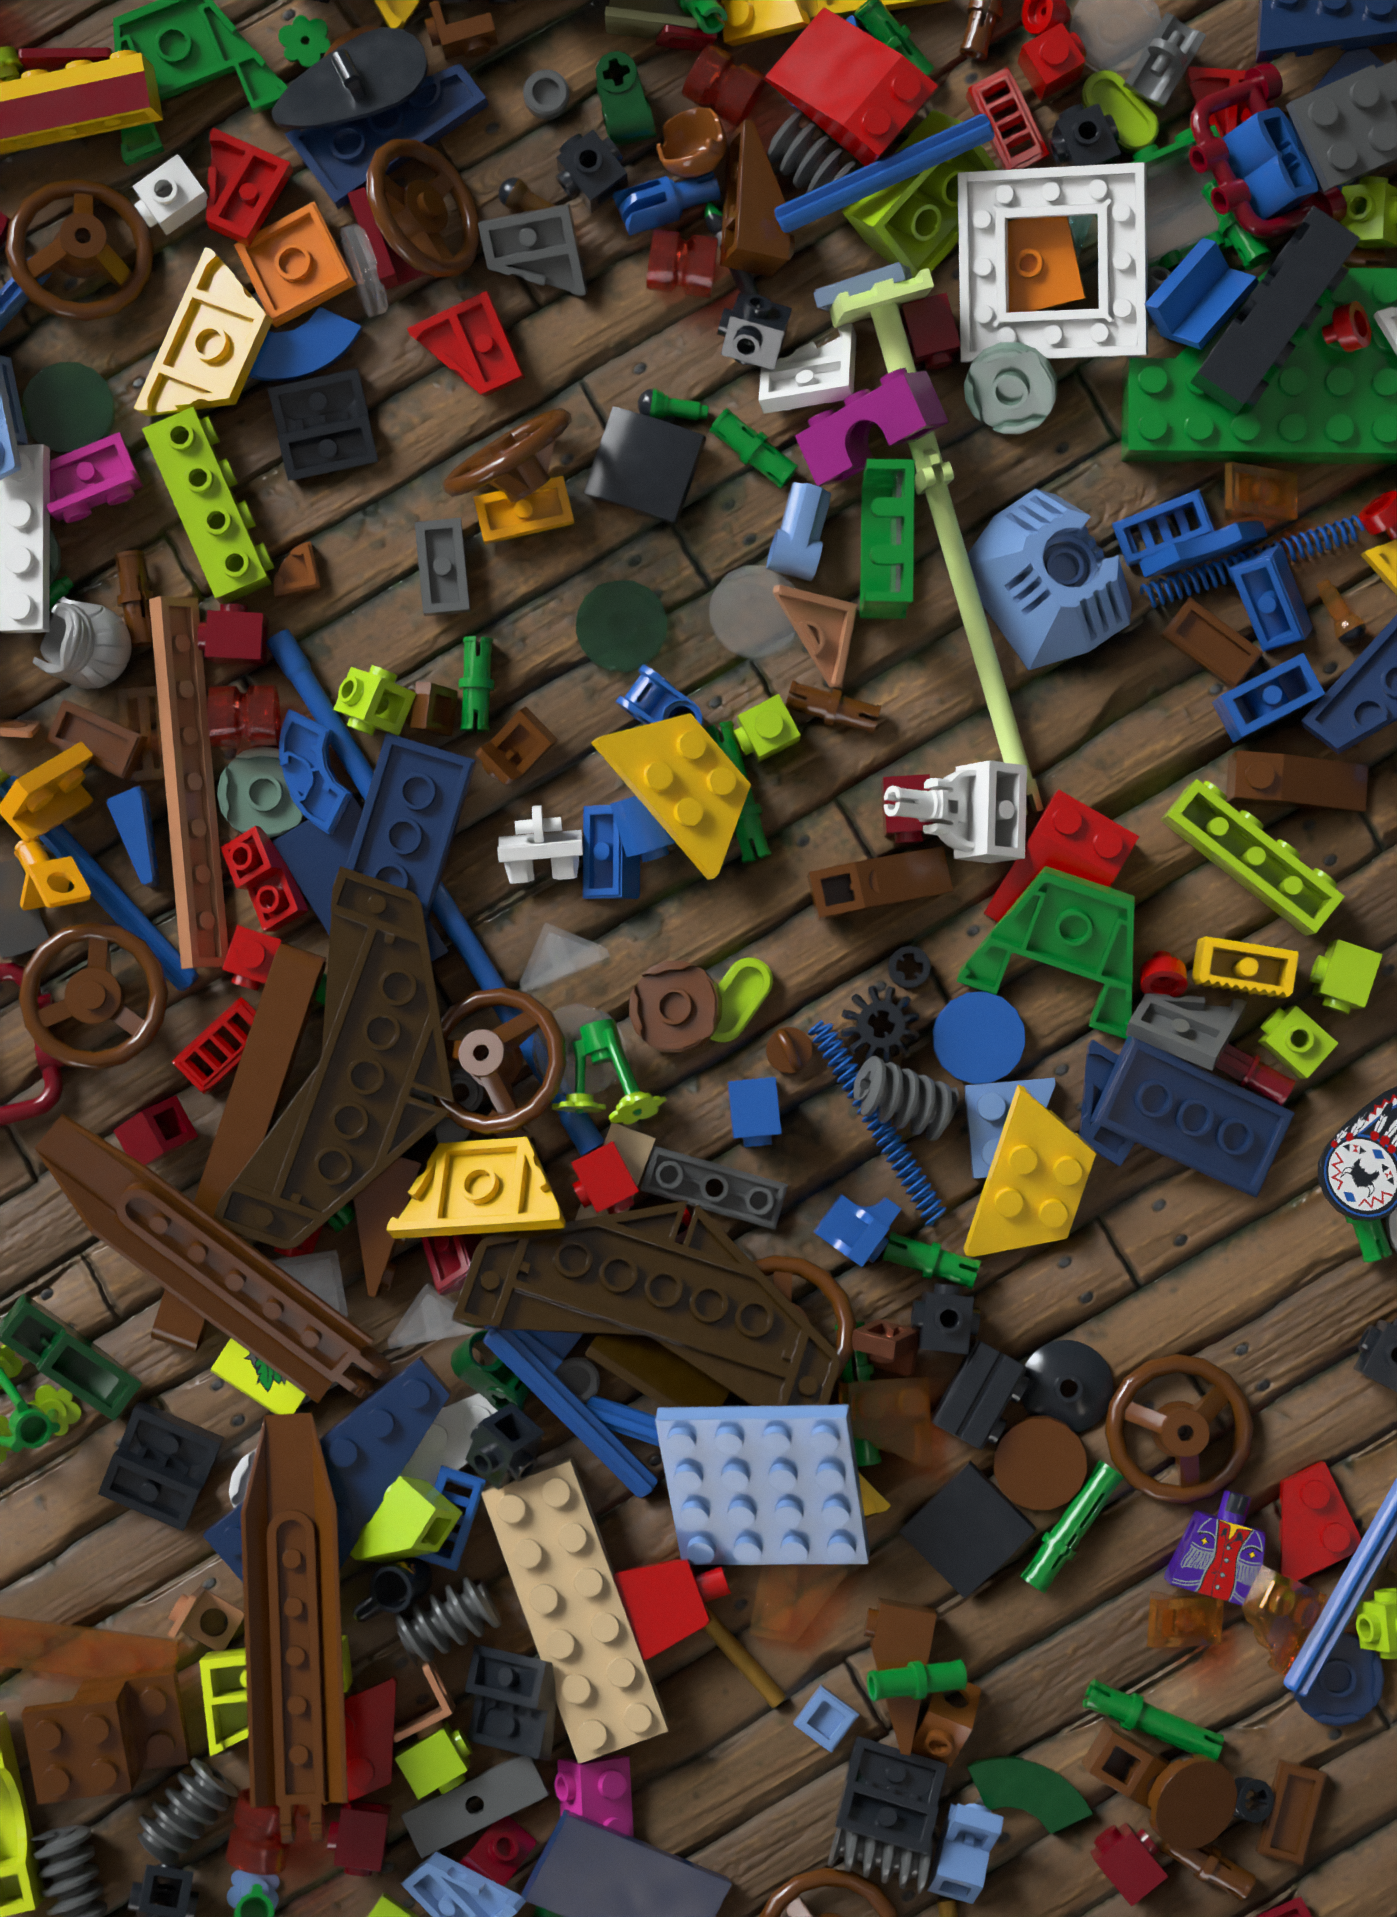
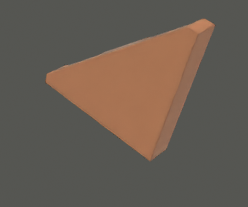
(823, 627)

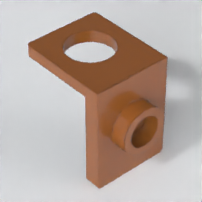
(946, 1727)

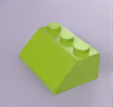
(919, 216)

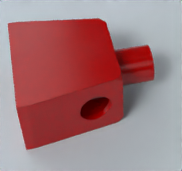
(667, 1601)

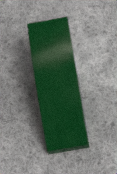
(68, 1357)

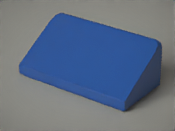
(1272, 599)
(605, 864)

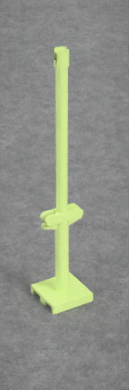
(932, 478)

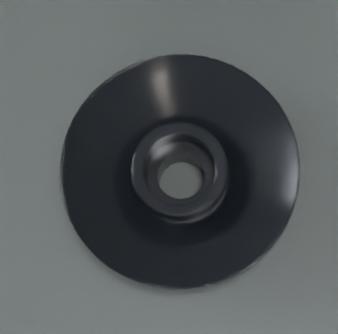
(1064, 1361)

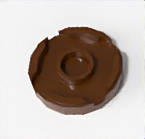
(675, 1007)
(1040, 1462)
(1192, 1802)

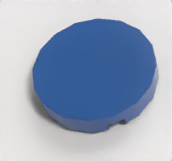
(978, 1037)

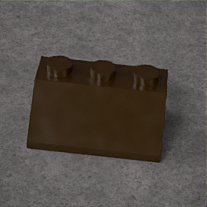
(656, 1371)

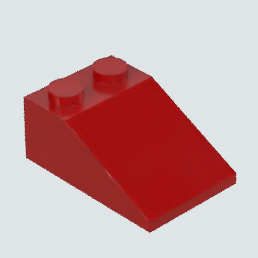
(851, 85)
(1069, 840)

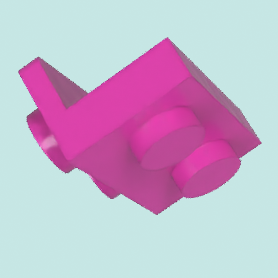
(91, 477)
(597, 1790)

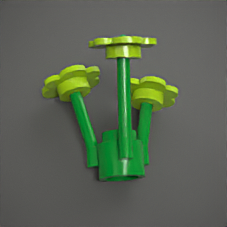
(603, 1045)
(33, 1422)

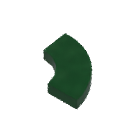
(1031, 1787)

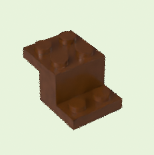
(106, 1735)

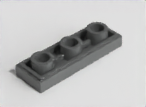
(743, 1195)
(450, 1817)

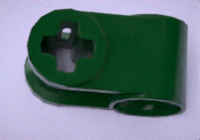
(623, 106)
(490, 1380)

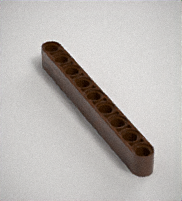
(250, 1106)

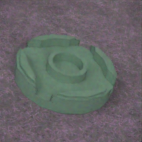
(1011, 387)
(256, 794)

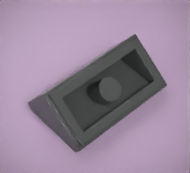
(19, 929)

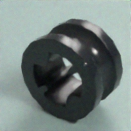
(919, 957)
(1262, 1798)

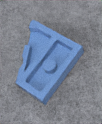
(987, 1112)
(456, 1891)

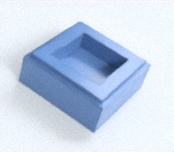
(826, 1718)

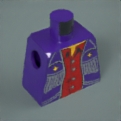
(1219, 1552)

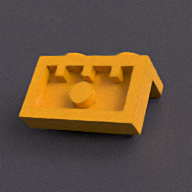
(48, 794)

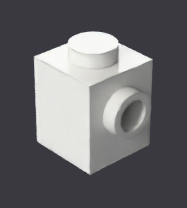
(170, 195)

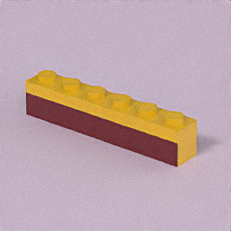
(78, 101)

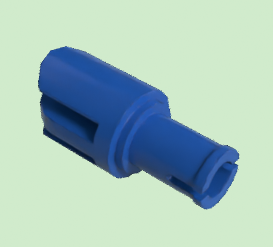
(662, 201)

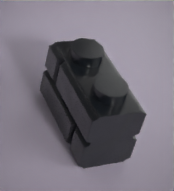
(980, 1394)

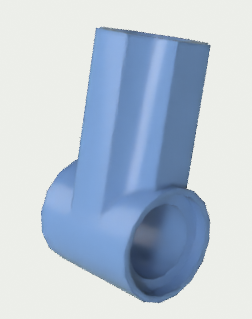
(797, 543)

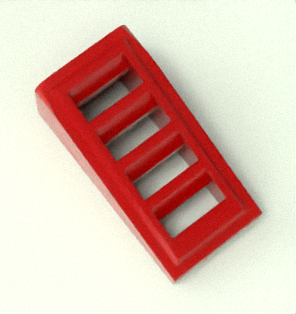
(1013, 97)
(197, 1077)

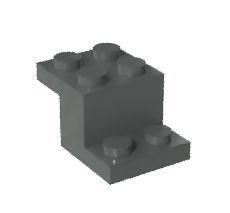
(1349, 125)

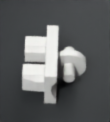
(520, 850)

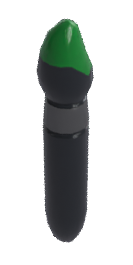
(743, 279)

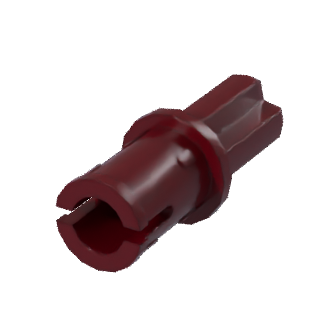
(1255, 1074)

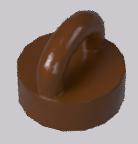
(789, 1050)

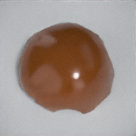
(692, 143)

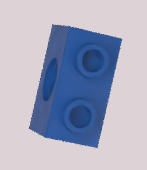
(1268, 698)
(754, 1110)

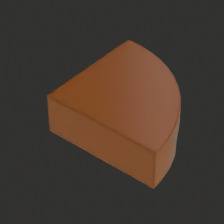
(297, 572)

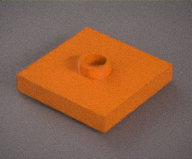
(295, 264)
(1042, 264)

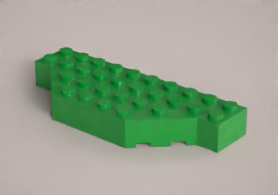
(1315, 410)

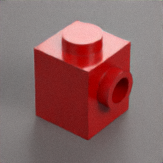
(1052, 60)
(251, 957)
(604, 1180)

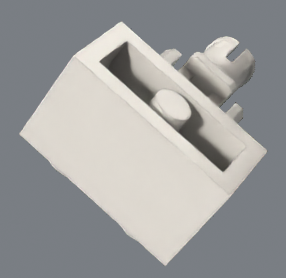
(976, 810)

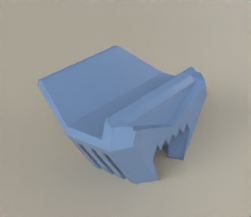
(1048, 580)

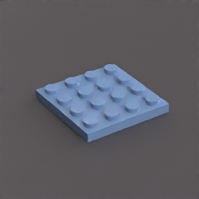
(763, 1484)

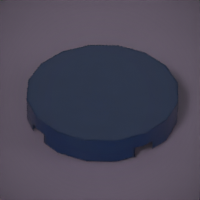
(1347, 1685)

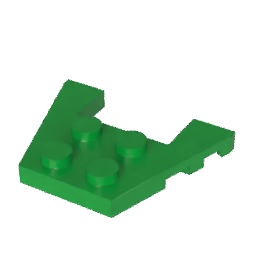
(189, 47)
(1071, 928)

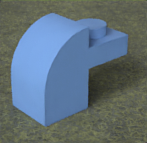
(964, 1851)

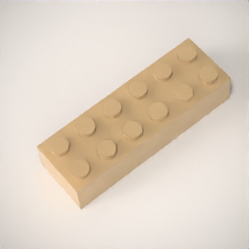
(575, 1610)

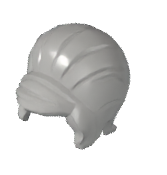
(85, 644)

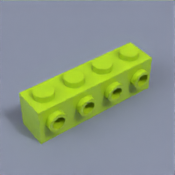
(207, 505)
(1252, 857)

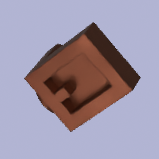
(888, 1345)

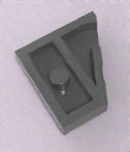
(537, 247)

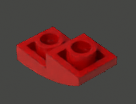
(266, 877)

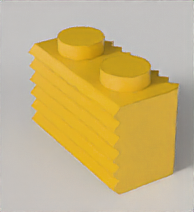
(1244, 967)

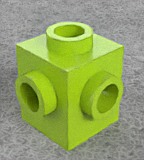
(1372, 212)
(374, 701)
(1378, 1623)

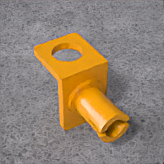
(47, 879)

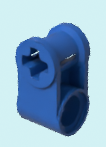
(659, 703)

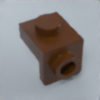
(466, 37)
(516, 747)

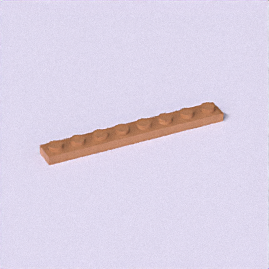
(189, 782)

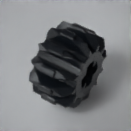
(894, 1017)

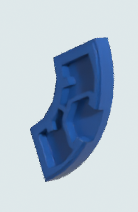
(305, 349)
(1203, 548)
(309, 773)

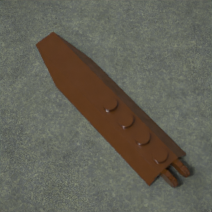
(209, 1265)
(293, 1626)

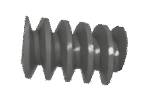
(805, 155)
(906, 1097)
(446, 1620)
(186, 1813)
(882, 1855)
(70, 1872)

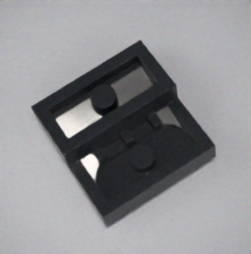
(323, 424)
(645, 465)
(161, 1465)
(967, 1529)
(512, 1702)
(890, 1795)

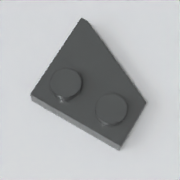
(1186, 1026)

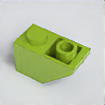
(407, 1523)

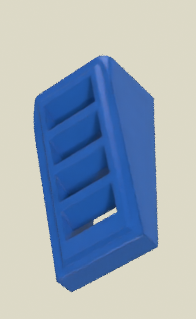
(1176, 506)
(134, 823)
(446, 1557)

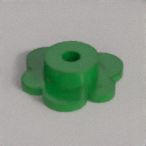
(302, 29)

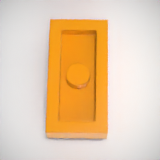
(537, 512)

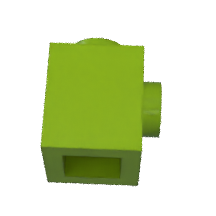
(766, 729)
(1344, 975)
(1296, 1041)
(435, 1761)

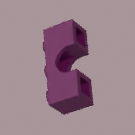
(838, 441)

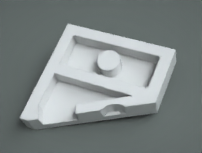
(811, 375)

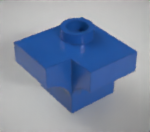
(858, 1229)

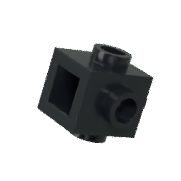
(1084, 137)
(590, 169)
(754, 330)
(963, 1321)
(1376, 1351)
(505, 1446)
(165, 1885)

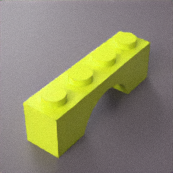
(18, 1869)

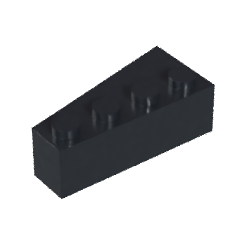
(1276, 310)

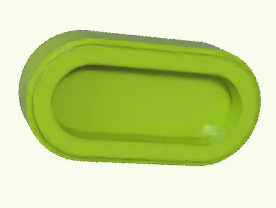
(1133, 118)
(742, 994)

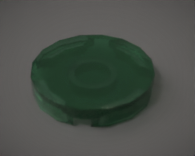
(68, 407)
(621, 626)

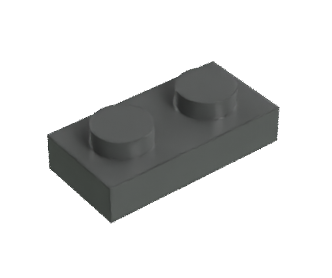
(442, 567)

